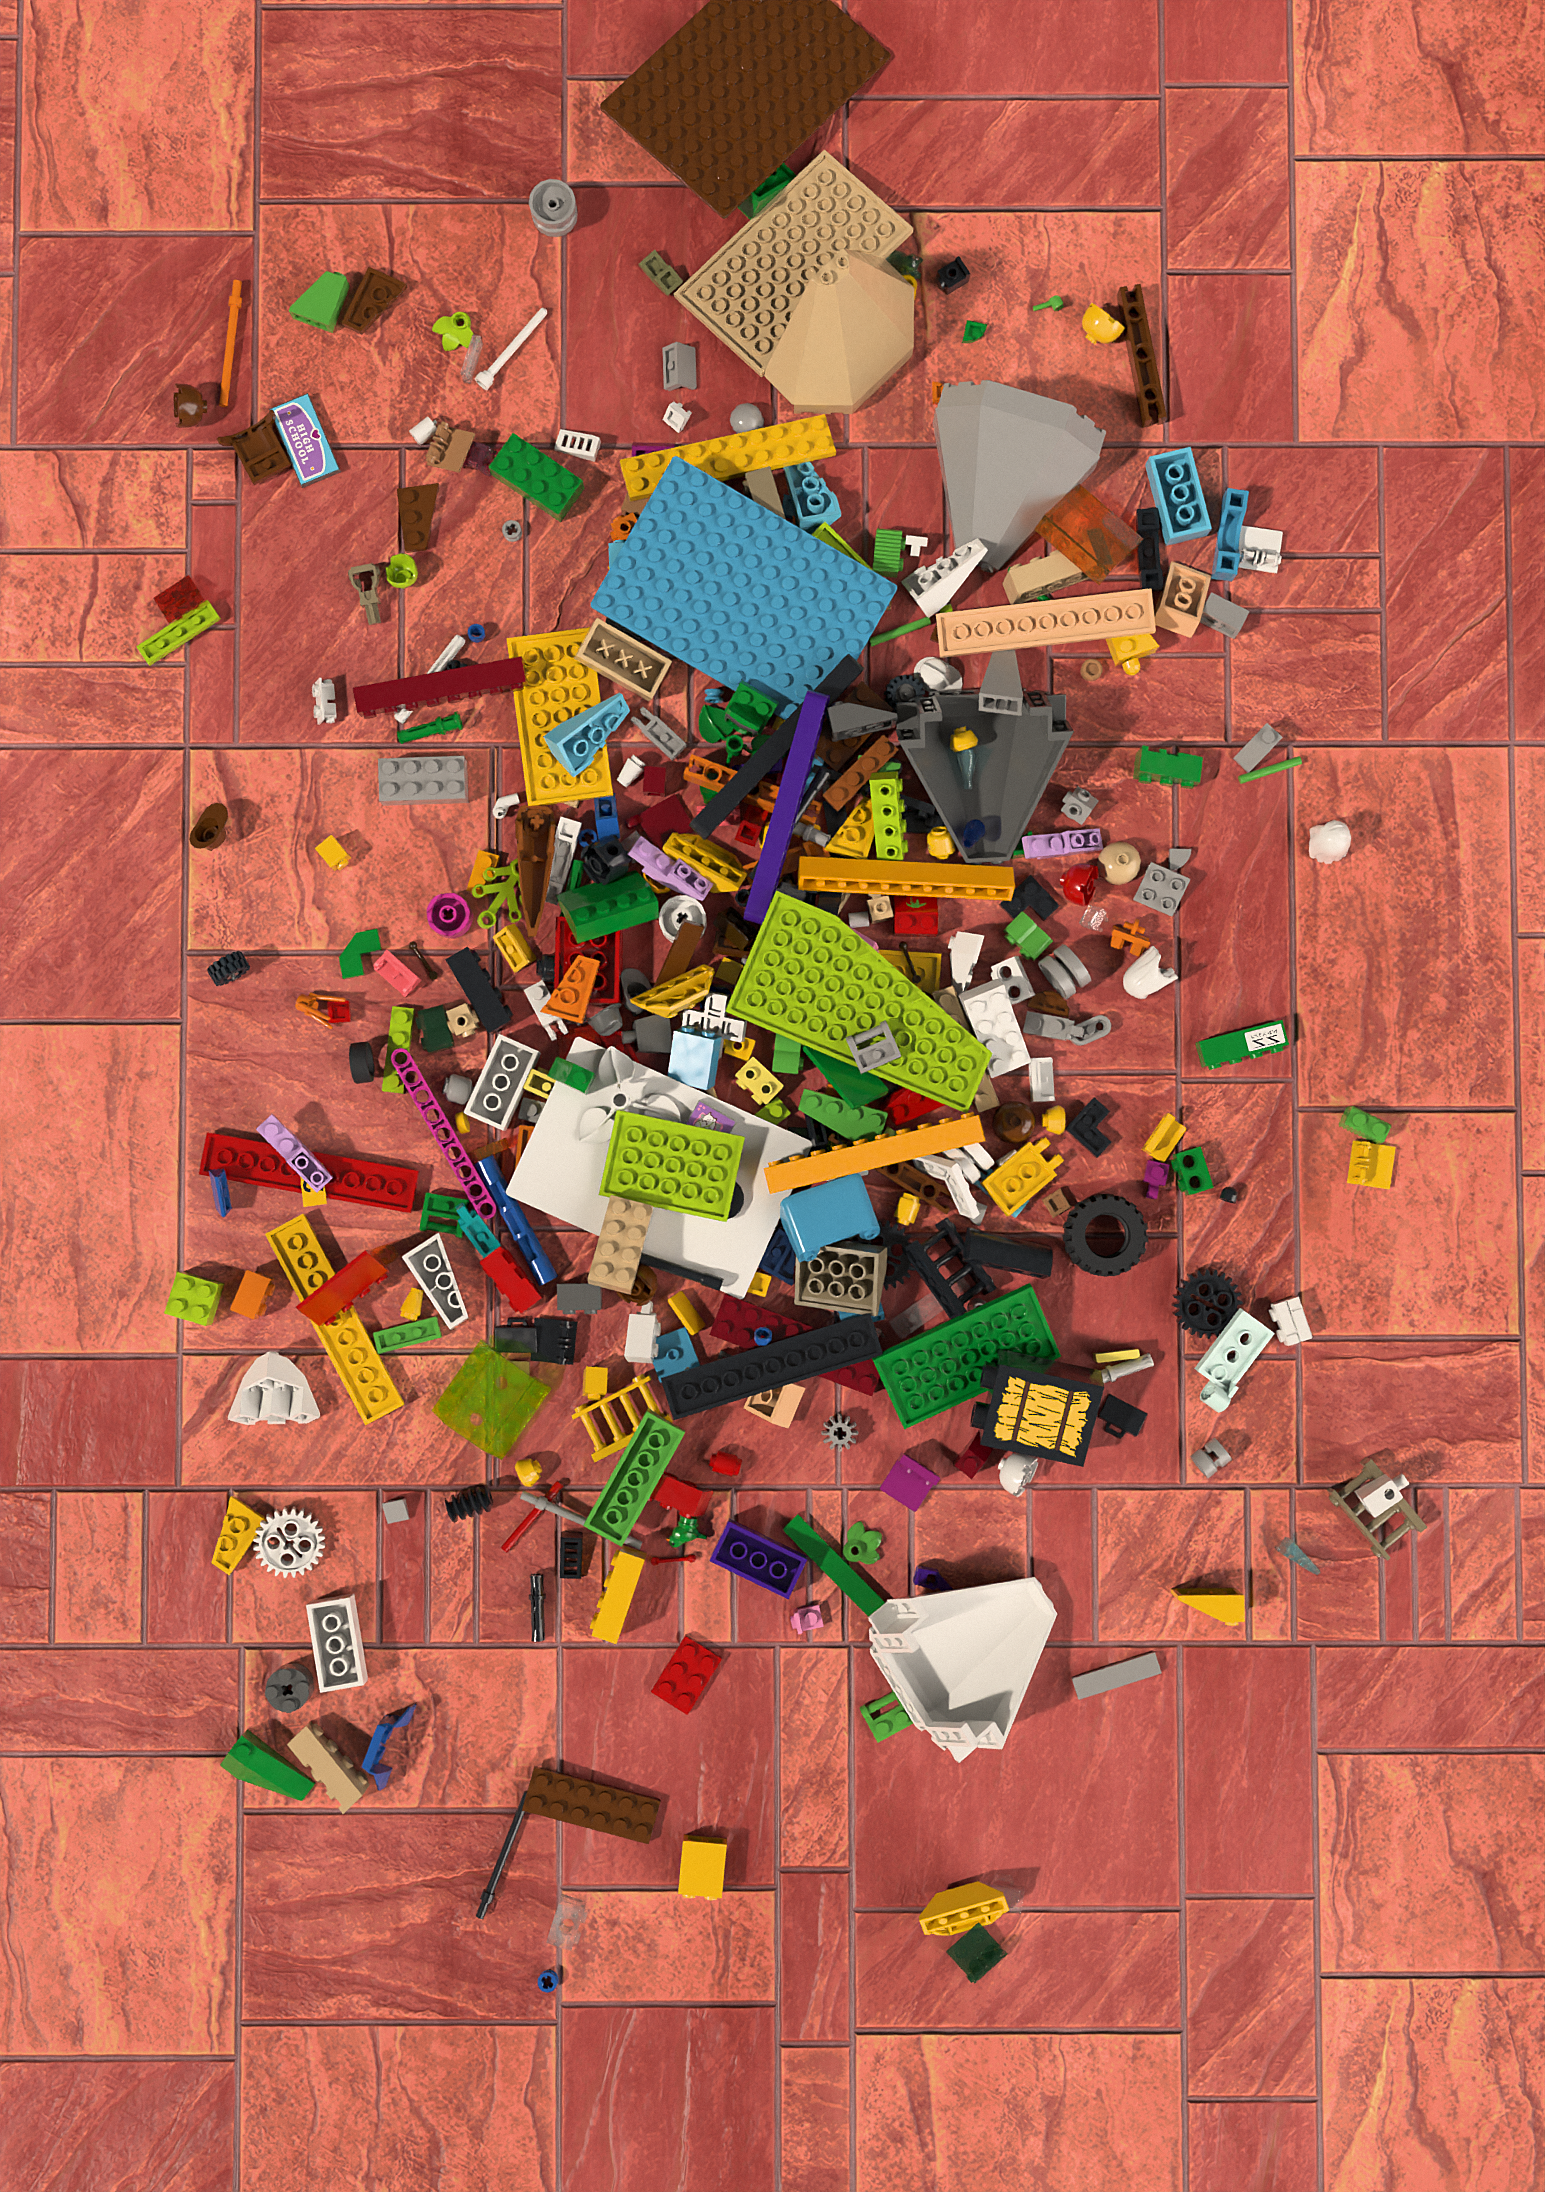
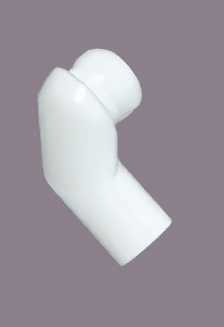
(503, 803)

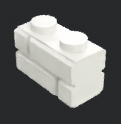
(1290, 1321)

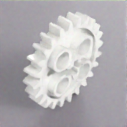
(305, 1530)

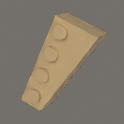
(329, 1766)

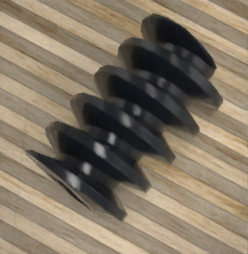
(469, 1504)

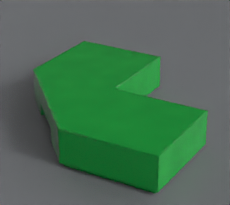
(351, 958)

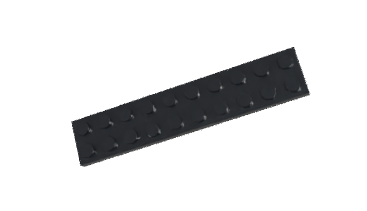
(771, 1366)

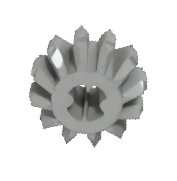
(845, 1427)

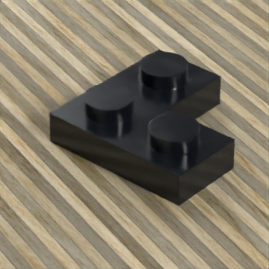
(1030, 894)
(1084, 1127)

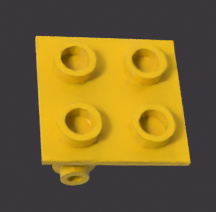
(1371, 1164)

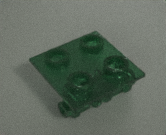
(976, 1953)

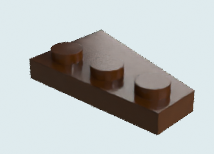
(416, 515)

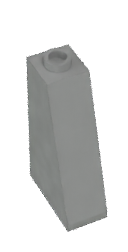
(1002, 685)

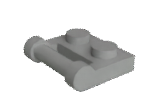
(877, 1053)

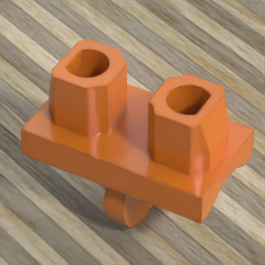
(1138, 941)

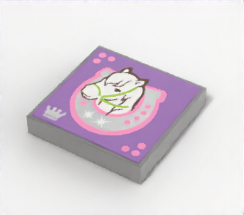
(710, 1118)

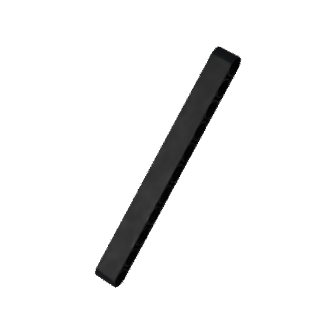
(769, 753)

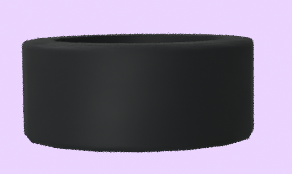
(361, 1062)

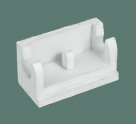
(1041, 1080)

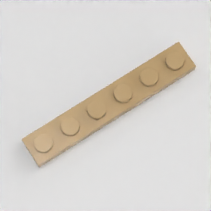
(948, 1000)

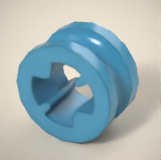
(714, 696)

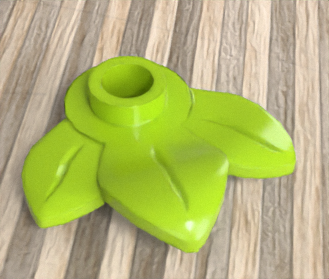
(452, 333)

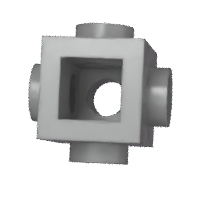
(1078, 804)

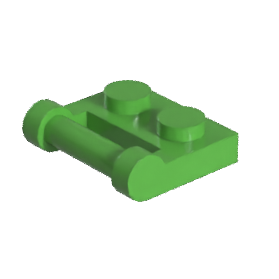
(887, 1722)

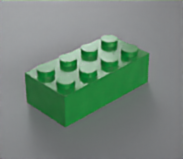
(536, 477)

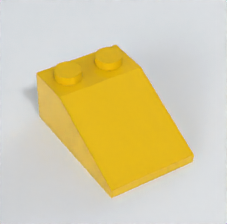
(1219, 1603)

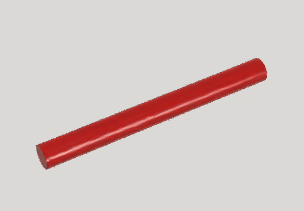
(530, 1518)

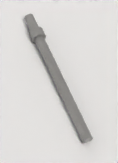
(543, 1503)

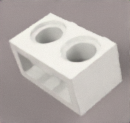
(1017, 978)

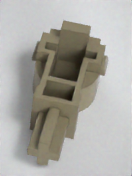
(370, 598)

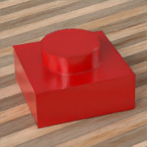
(339, 1012)

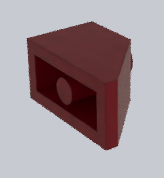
(972, 1456)

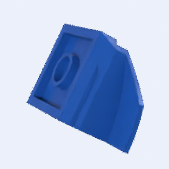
(376, 1749)

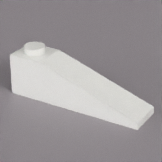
(963, 957)

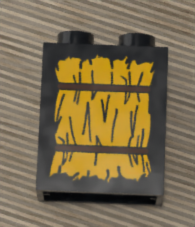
(1038, 1407)

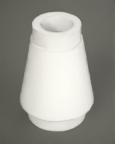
(632, 769)

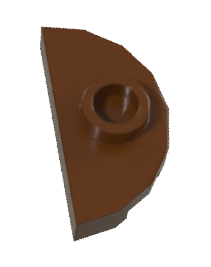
(1049, 1002)

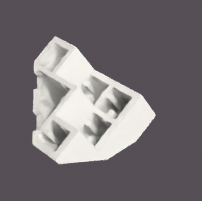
(273, 1392)

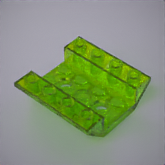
(503, 1410)

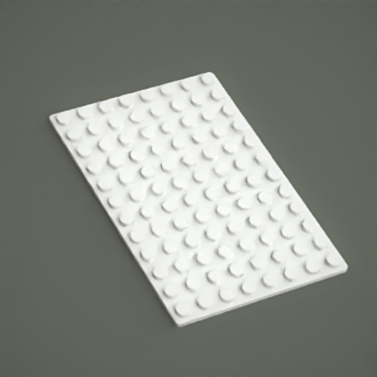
(566, 1175)

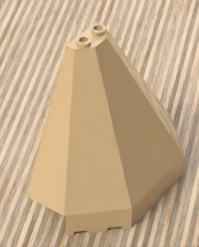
(844, 335)

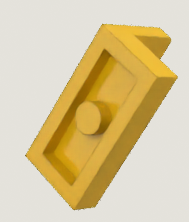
(1164, 1138)

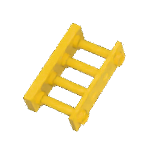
(621, 1439)

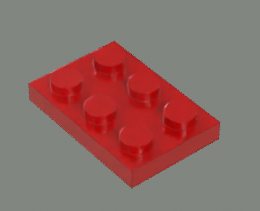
(686, 1674)

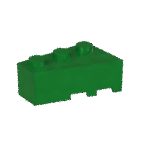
(1167, 768)

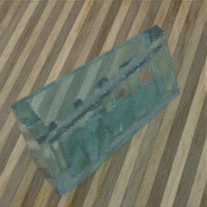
(1293, 1552)

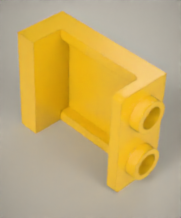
(702, 1867)

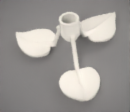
(617, 1069)

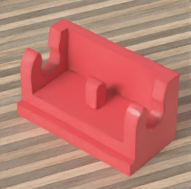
(396, 973)

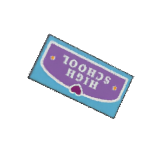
(305, 440)

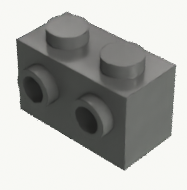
(579, 1297)

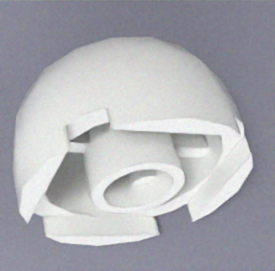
(1016, 1472)

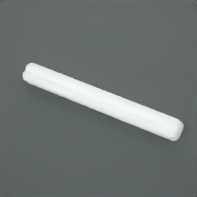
(440, 665)

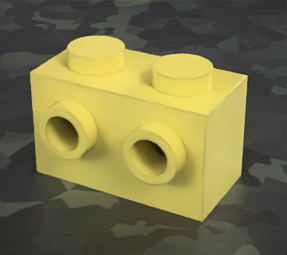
(758, 1081)
(539, 1082)

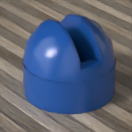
(476, 630)
(762, 1331)

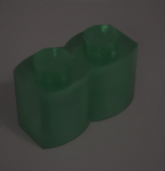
(435, 1029)

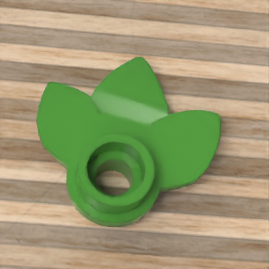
(864, 1542)

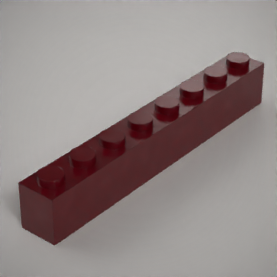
(440, 687)

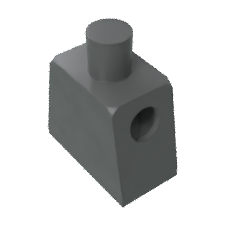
(650, 1035)

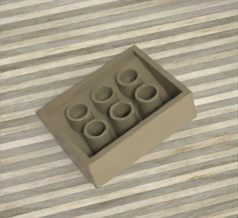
(843, 1278)

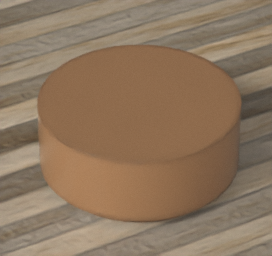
(1091, 670)

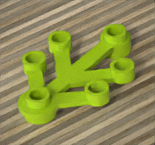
(505, 891)

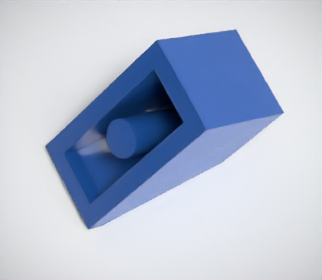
(607, 816)

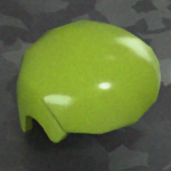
(401, 571)

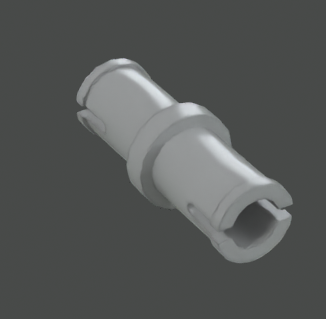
(808, 832)

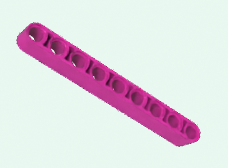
(435, 1126)

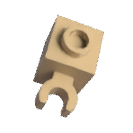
(879, 908)

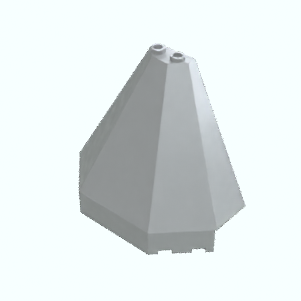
(1008, 462)

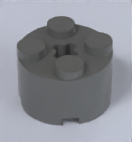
(277, 1687)

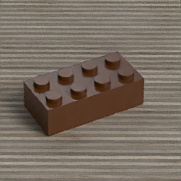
(839, 753)

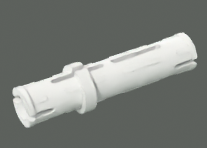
(1111, 1373)

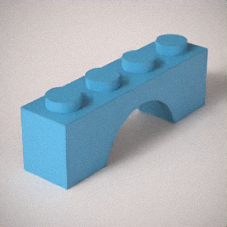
(1229, 528)

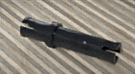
(537, 1607)

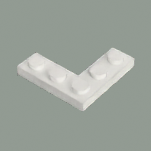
(951, 1173)

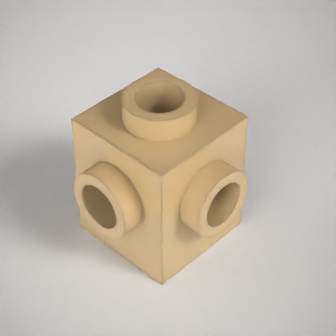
(455, 1020)

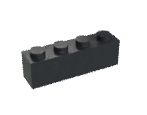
(479, 990)

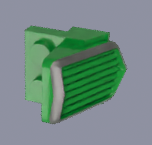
(749, 710)

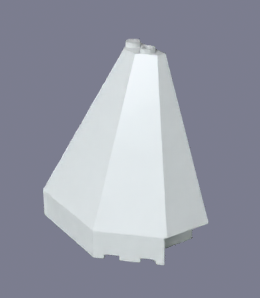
(963, 1658)

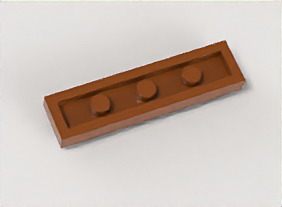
(860, 772)

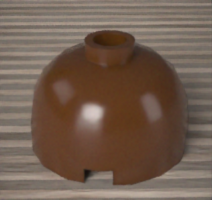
(188, 405)
(1013, 1122)
(644, 1286)

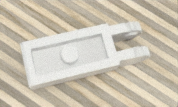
(538, 997)

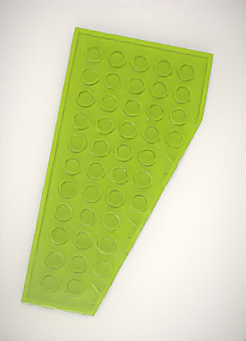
(824, 982)

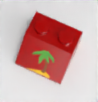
(915, 916)

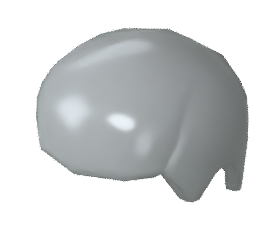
(746, 418)

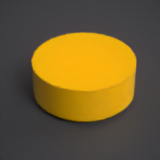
(462, 1122)

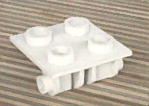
(1260, 549)

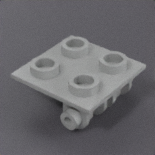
(1161, 889)

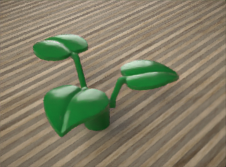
(712, 729)

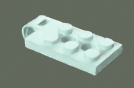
(1225, 1373)

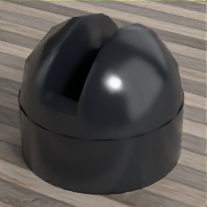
(741, 896)
(1229, 1195)

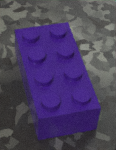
(758, 1558)

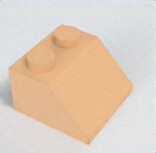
(777, 1404)

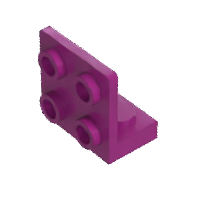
(909, 1482)

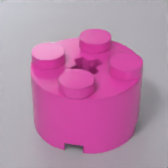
(449, 927)

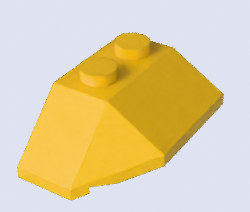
(707, 859)
(677, 993)
(962, 1908)

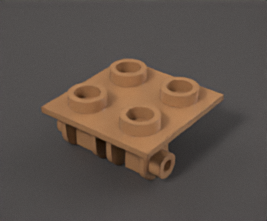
(449, 448)

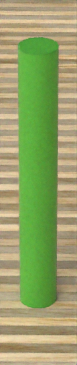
(899, 631)
(1269, 770)

